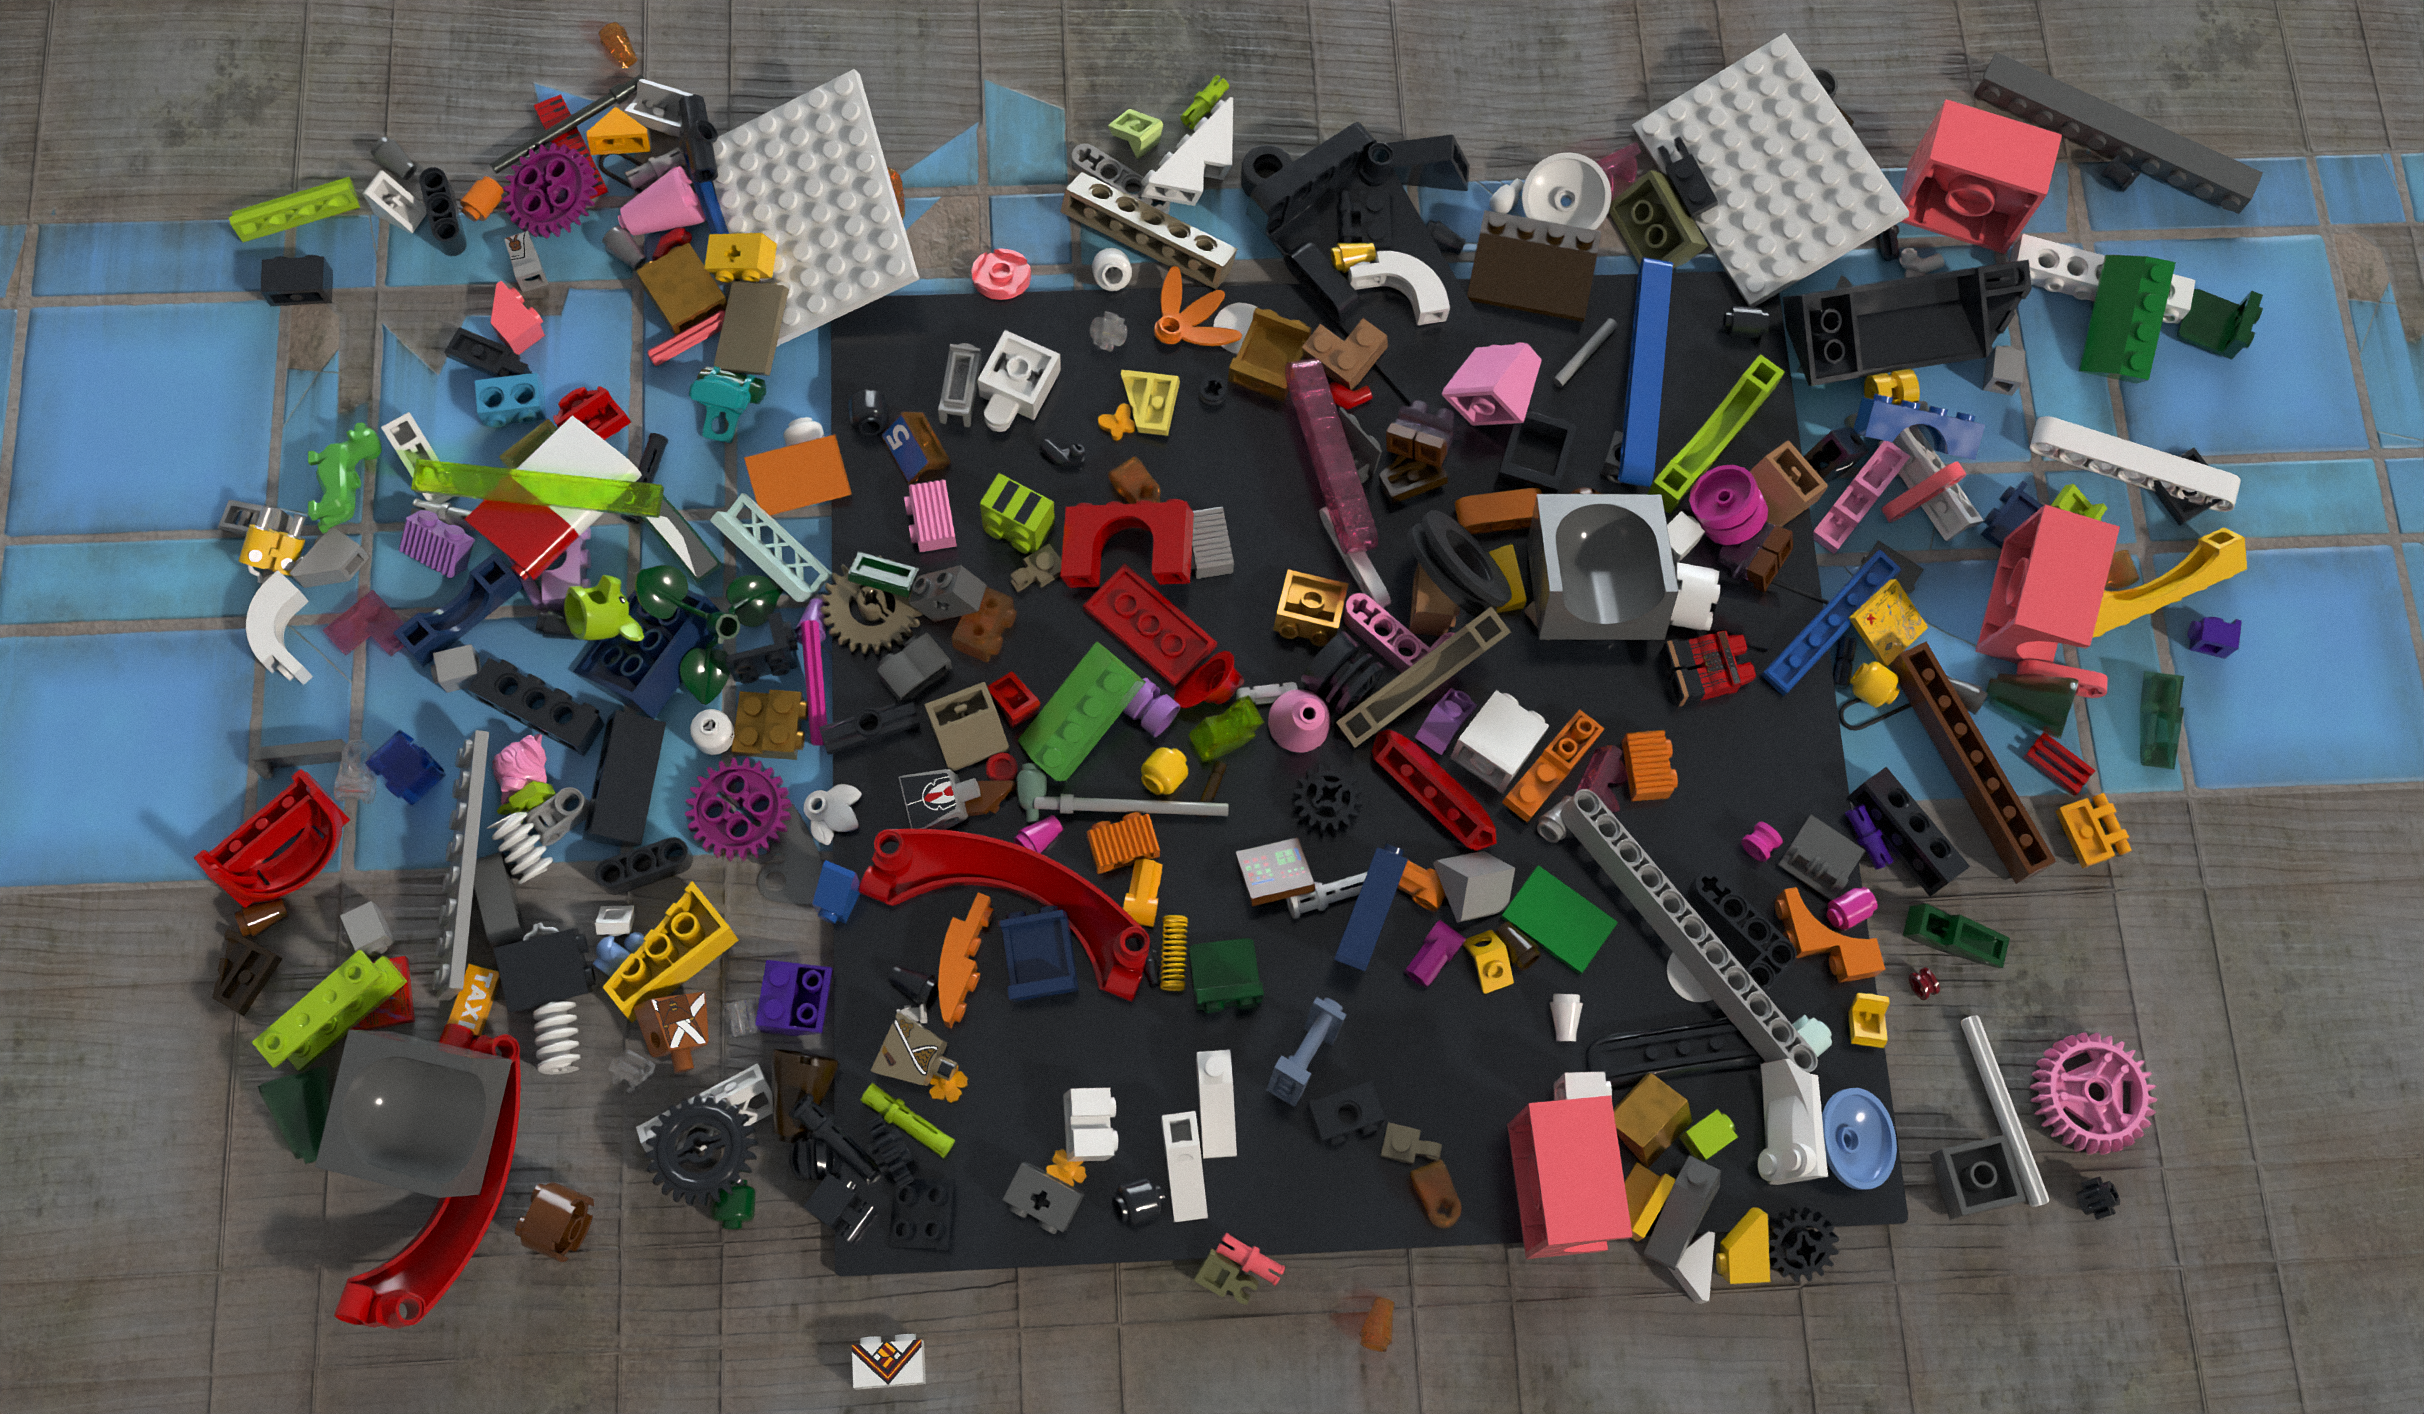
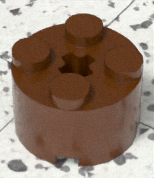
(555, 1221)

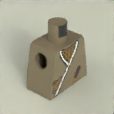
(913, 1053)

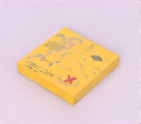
(1888, 622)

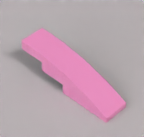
(1860, 496)

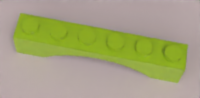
(1716, 433)

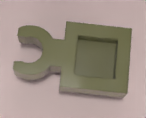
(1221, 1275)

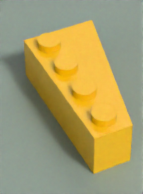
(671, 953)

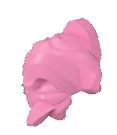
(520, 765)

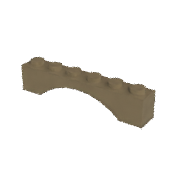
(1423, 677)

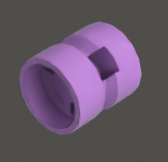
(1152, 709)

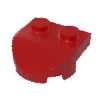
(594, 410)

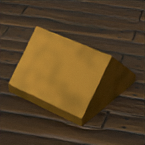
(1651, 1118)

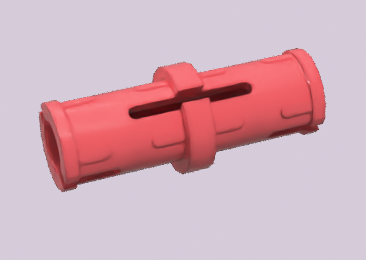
(1250, 1259)

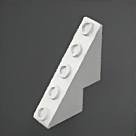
(1199, 156)

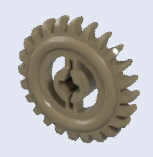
(850, 630)

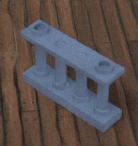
(1290, 1074)

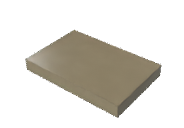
(751, 328)

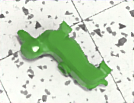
(338, 475)

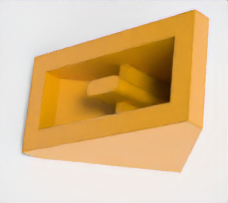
(617, 134)

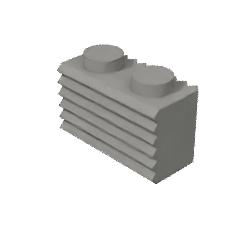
(1211, 544)

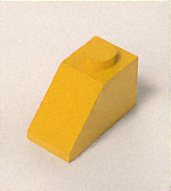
(1746, 1250)

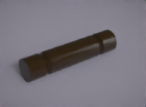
(1213, 783)

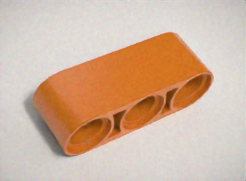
(1496, 510)

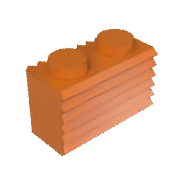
(1649, 765)
(1122, 842)

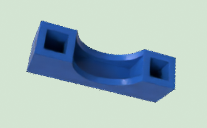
(1951, 435)

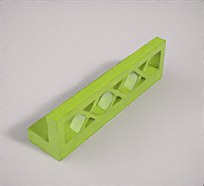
(294, 209)

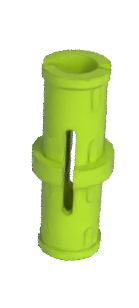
(1204, 102)

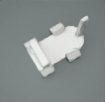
(917, 1014)

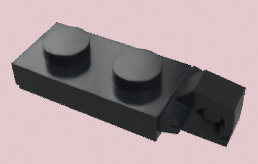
(485, 355)

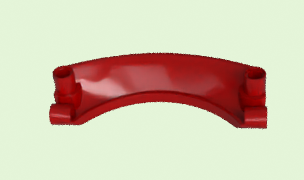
(954, 858)
(455, 1228)

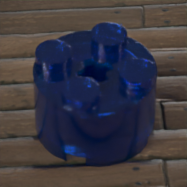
(407, 767)

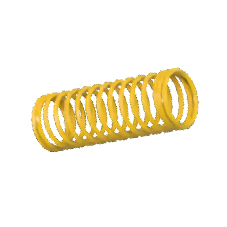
(1171, 921)

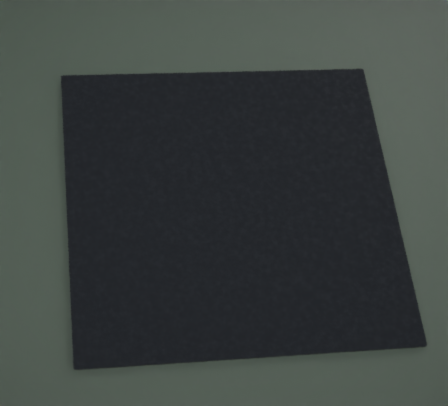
(1437, 1054)

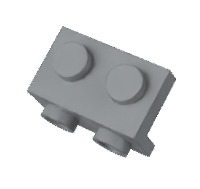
(657, 107)

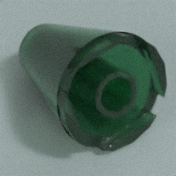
(2035, 699)
(300, 1109)

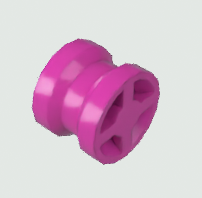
(1762, 841)

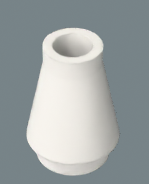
(1566, 1015)

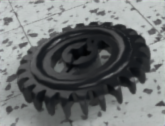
(732, 1137)

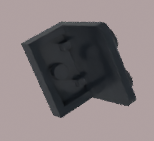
(766, 660)

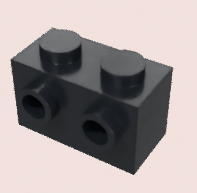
(296, 280)

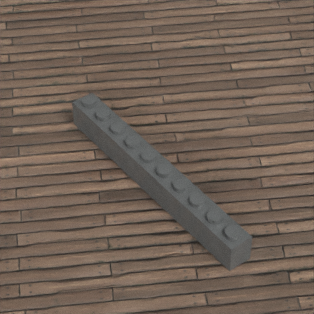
(2118, 132)

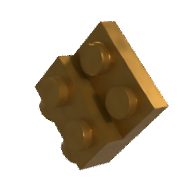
(1310, 607)
(770, 724)

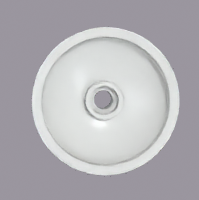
(1572, 178)

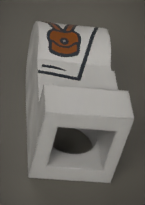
(525, 261)

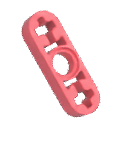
(1923, 492)
(2090, 683)

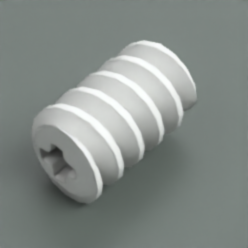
(521, 846)
(555, 1038)

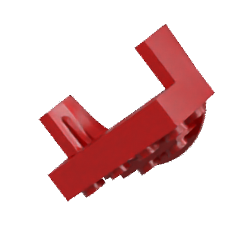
(240, 856)

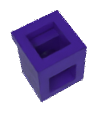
(2214, 636)

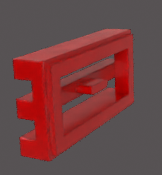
(2061, 759)

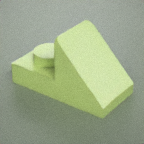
(1138, 129)

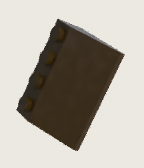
(1534, 266)

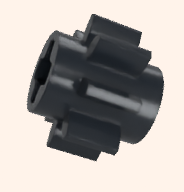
(2098, 1198)

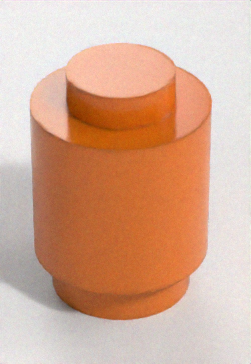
(481, 199)

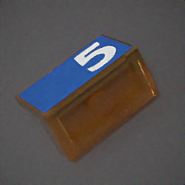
(914, 445)

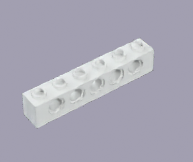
(2086, 272)

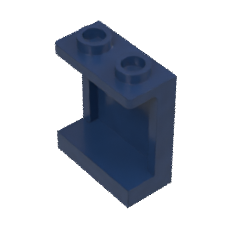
(2014, 511)
(1039, 954)

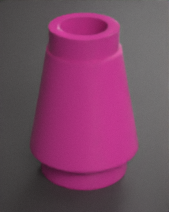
(1039, 834)

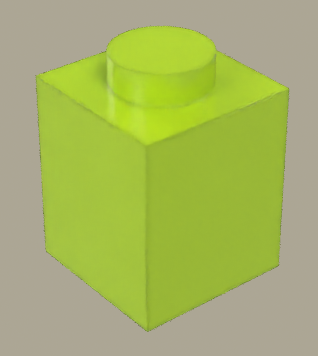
(1709, 1135)

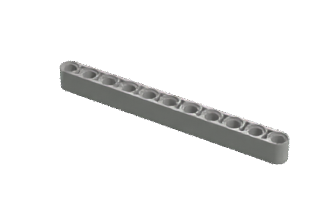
(1685, 932)

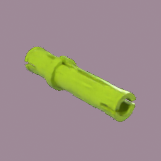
(903, 1117)

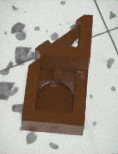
(991, 796)

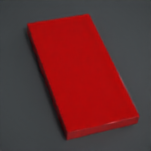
(1149, 626)

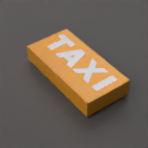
(475, 999)

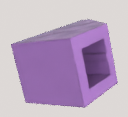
(1446, 720)

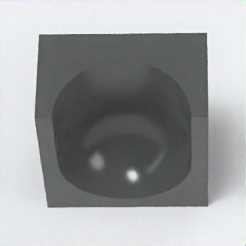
(1601, 567)
(413, 1113)

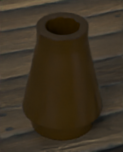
(1520, 948)

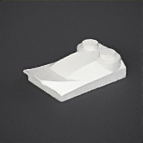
(1792, 1125)

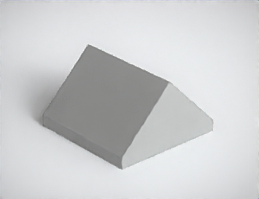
(1475, 884)

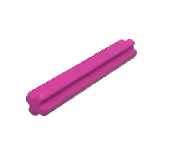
(814, 679)

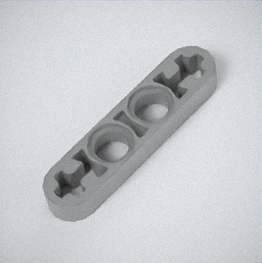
(1120, 181)

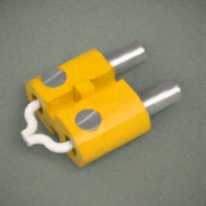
(270, 548)

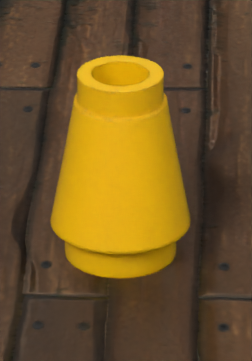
(1349, 254)

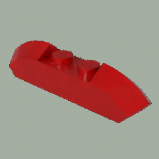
(1434, 789)

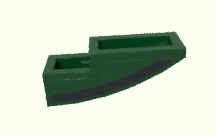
(1955, 935)

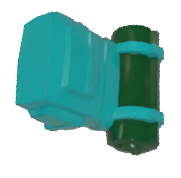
(727, 394)

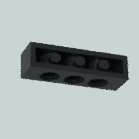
(576, 735)
(1909, 832)

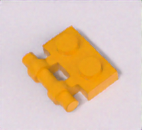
(2086, 833)

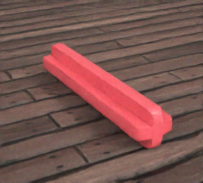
(687, 338)

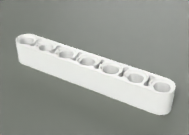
(2133, 462)

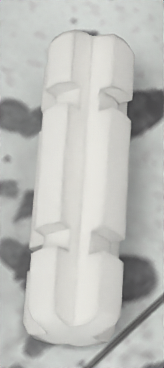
(1266, 693)

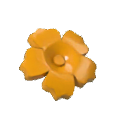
(948, 1089)
(1066, 1170)

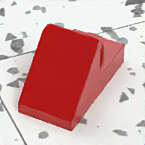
(1014, 699)

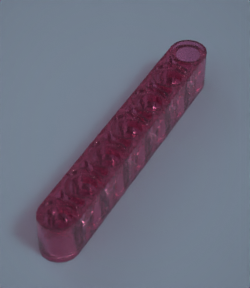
(1331, 456)

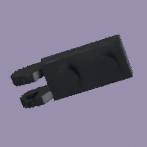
(1688, 180)

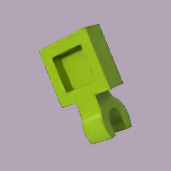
(527, 798)

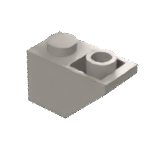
(330, 560)

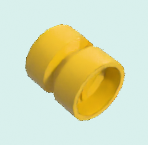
(1898, 385)

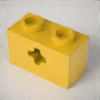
(740, 256)

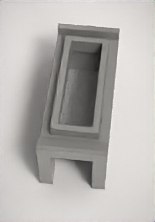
(960, 382)

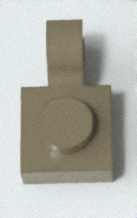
(1040, 566)
(1403, 1144)

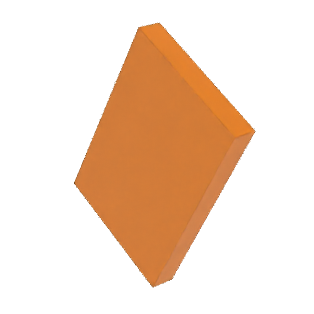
(798, 475)

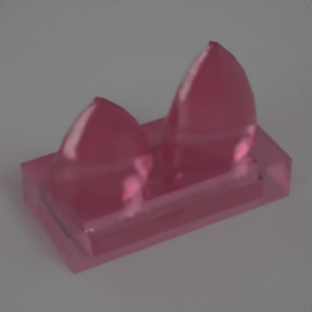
(1623, 163)
(1604, 768)

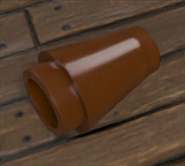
(260, 916)

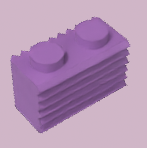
(436, 543)

